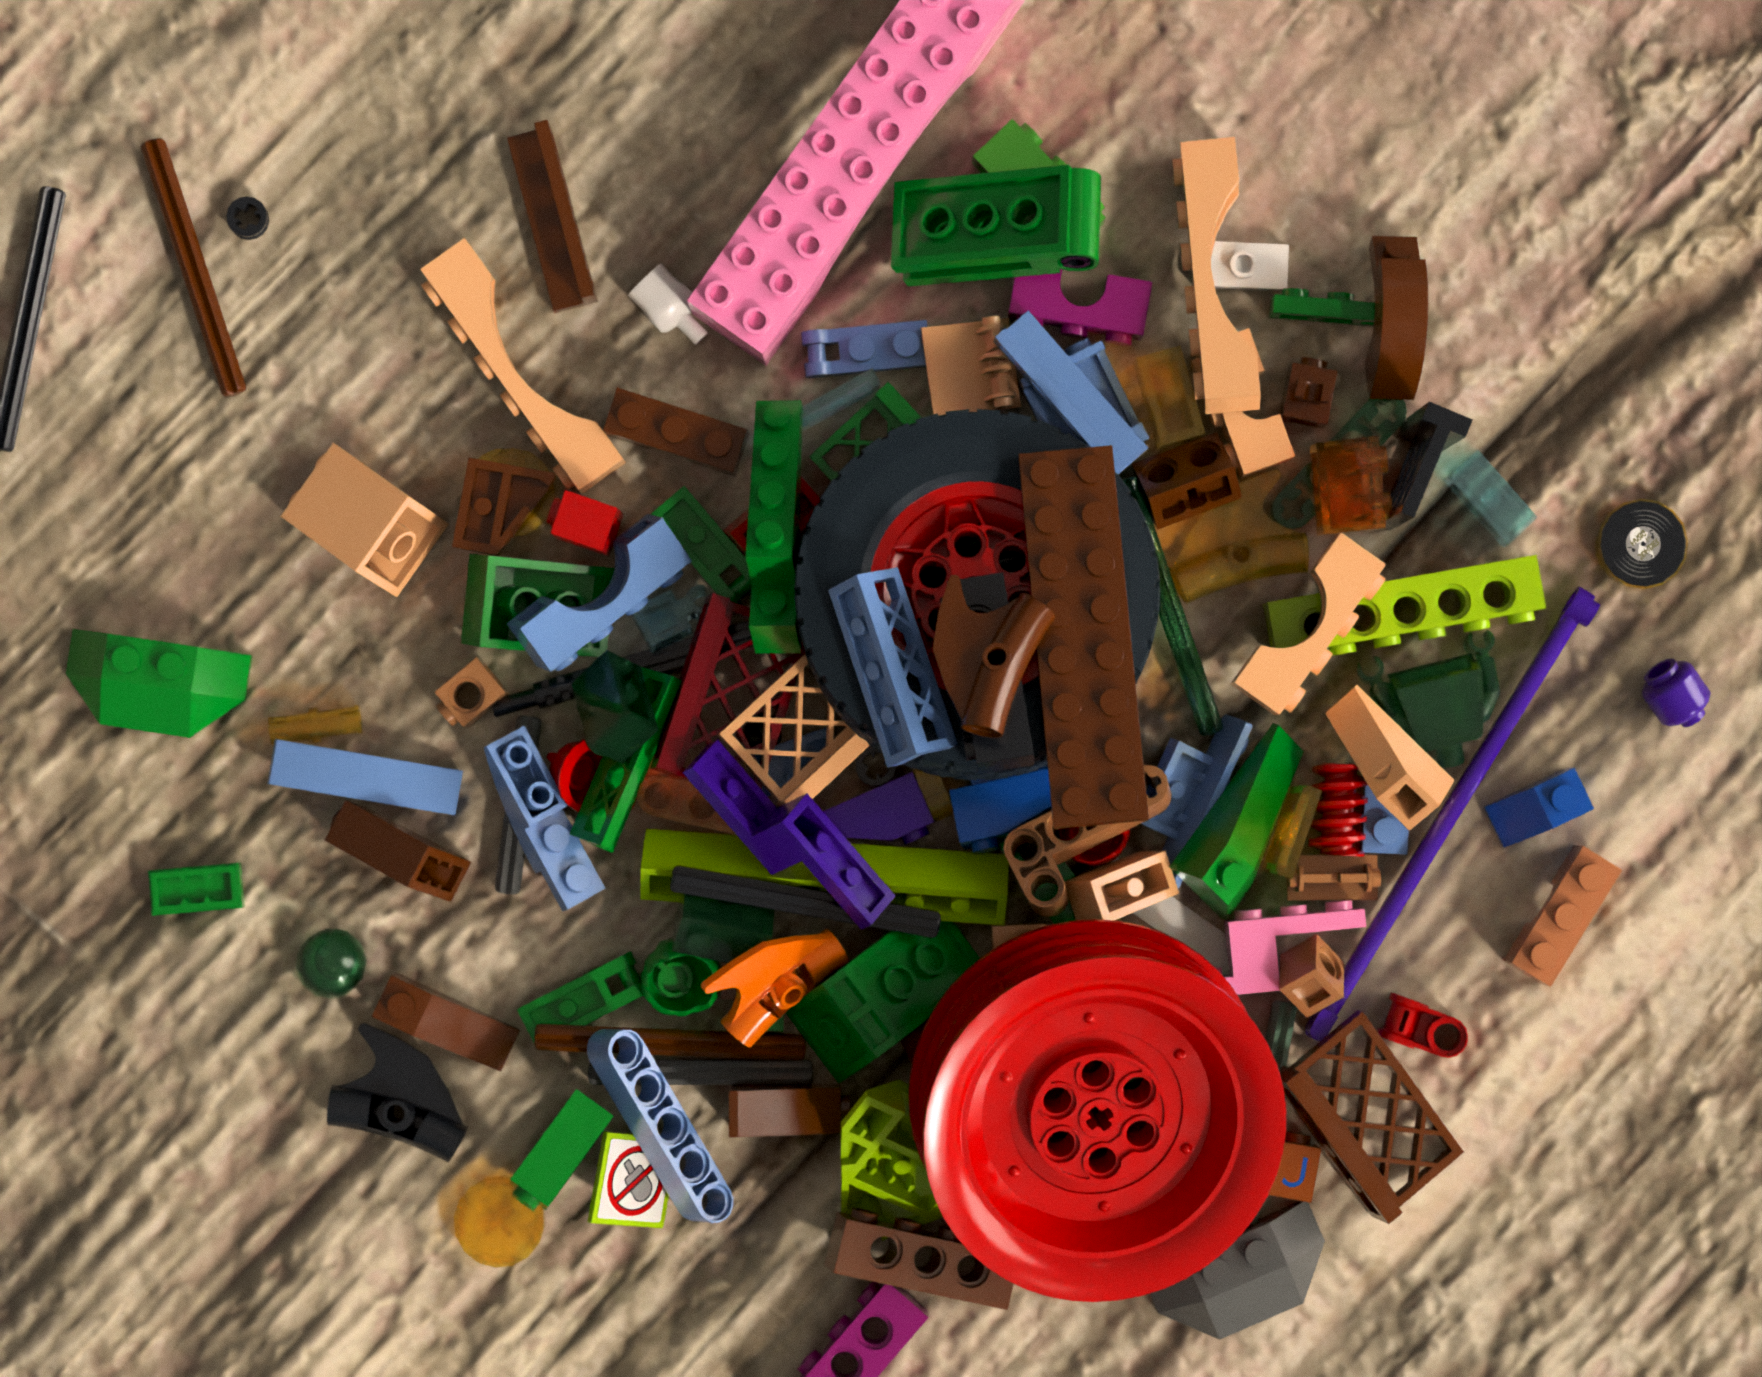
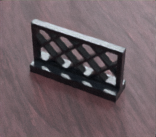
(1430, 433)

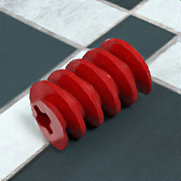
(1338, 810)

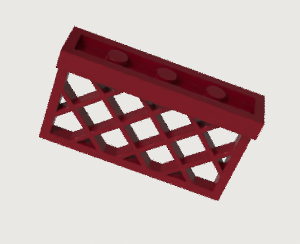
(696, 678)

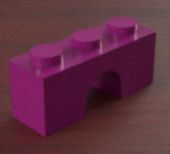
(1117, 314)

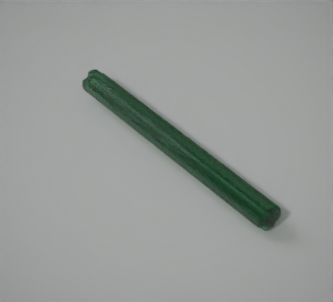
(1179, 633)

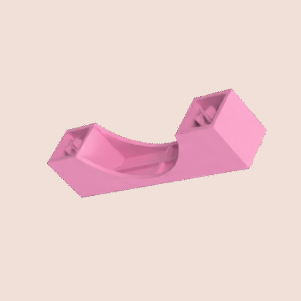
(840, 166)

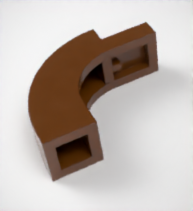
(1400, 318)

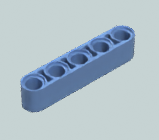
(642, 1117)

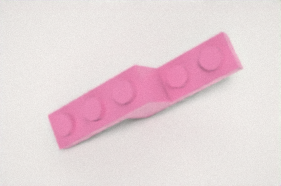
(1253, 940)

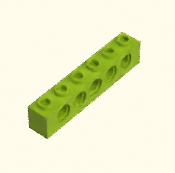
(1517, 577)

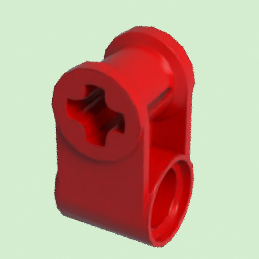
(1419, 1027)

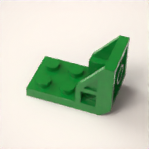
(880, 997)

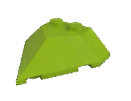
(882, 1160)

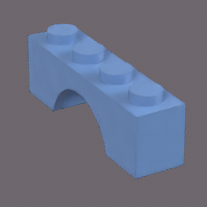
(644, 560)

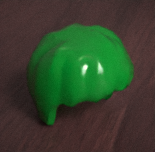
(674, 981)

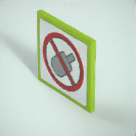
(626, 1185)

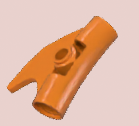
(774, 979)

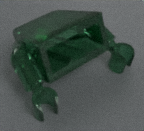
(1441, 700)

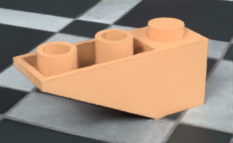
(1389, 759)

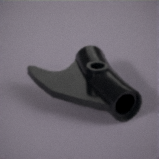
(404, 1079)

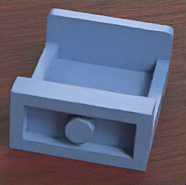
(1098, 369)

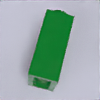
(559, 1151)

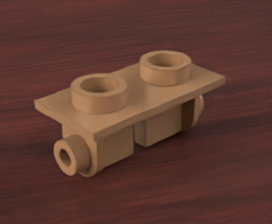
(1335, 878)

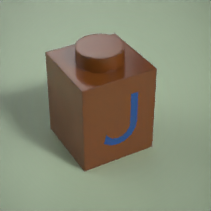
(1297, 1168)

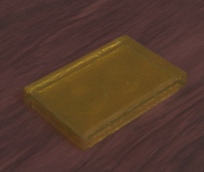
(1291, 830)

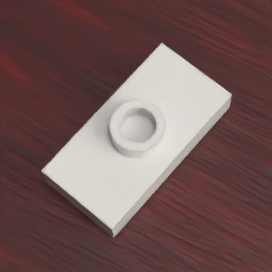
(1250, 266)

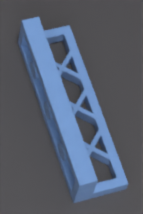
(1068, 390)
(884, 666)

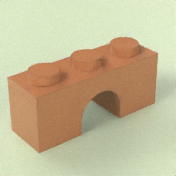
(1557, 928)

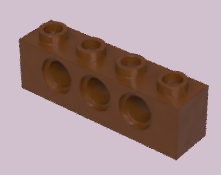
(851, 1256)

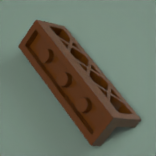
(552, 218)

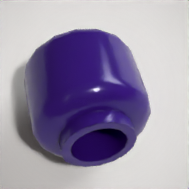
(1675, 693)

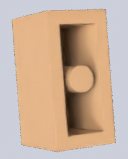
(1122, 886)

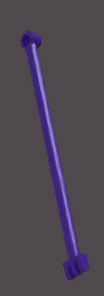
(1577, 610)

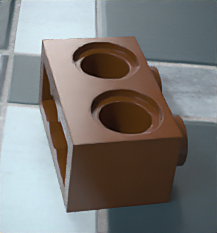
(1187, 480)

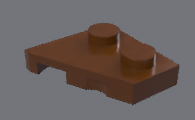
(496, 504)

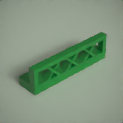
(616, 784)

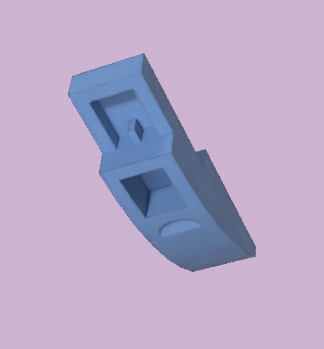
(539, 818)

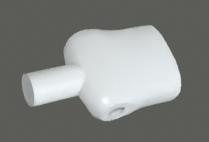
(666, 304)

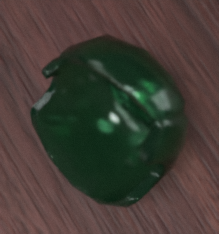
(330, 963)

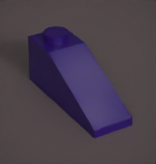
(884, 812)

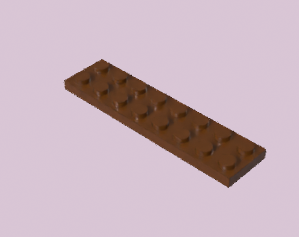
(1088, 647)

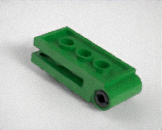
(996, 225)

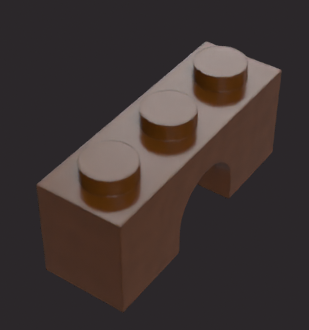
(676, 431)

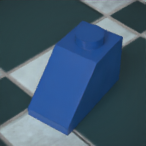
(1539, 807)

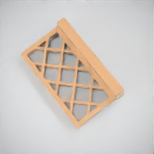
(824, 764)

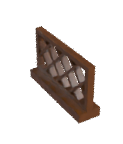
(1345, 1148)

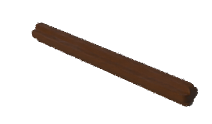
(193, 267)
(676, 1042)

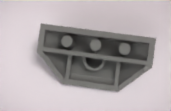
(1253, 1279)

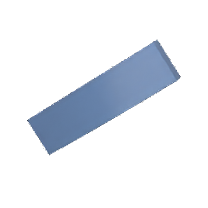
(365, 777)

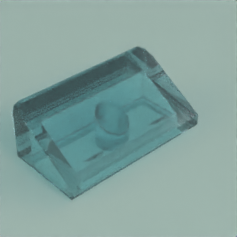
(1490, 498)

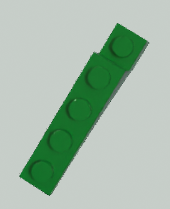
(774, 525)

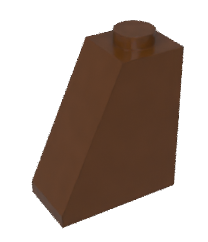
(397, 851)
(786, 1110)

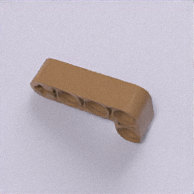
(1054, 851)

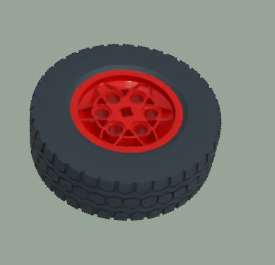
(907, 510)

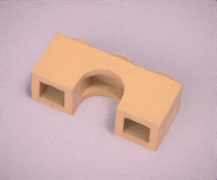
(1251, 441)

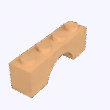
(1343, 578)

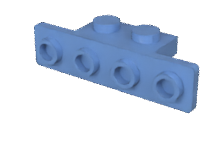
(1196, 782)

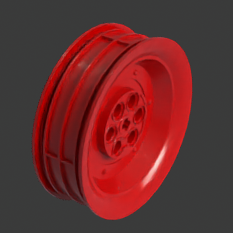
(1160, 1195)

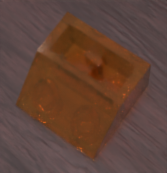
(1349, 486)

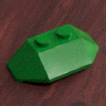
(155, 682)

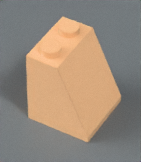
(364, 520)

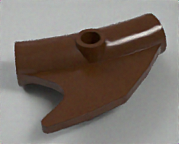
(972, 640)

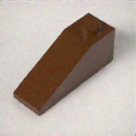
(445, 1022)

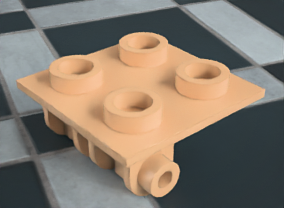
(968, 367)

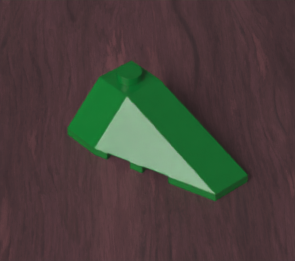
(1232, 838)

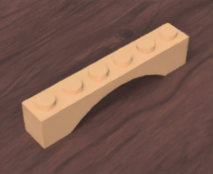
(469, 293)
(1227, 361)

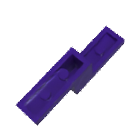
(789, 834)

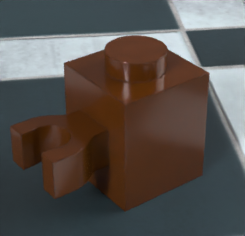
(1308, 393)

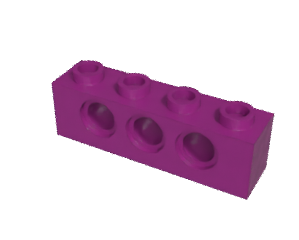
(887, 1302)

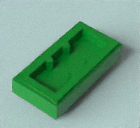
(196, 889)

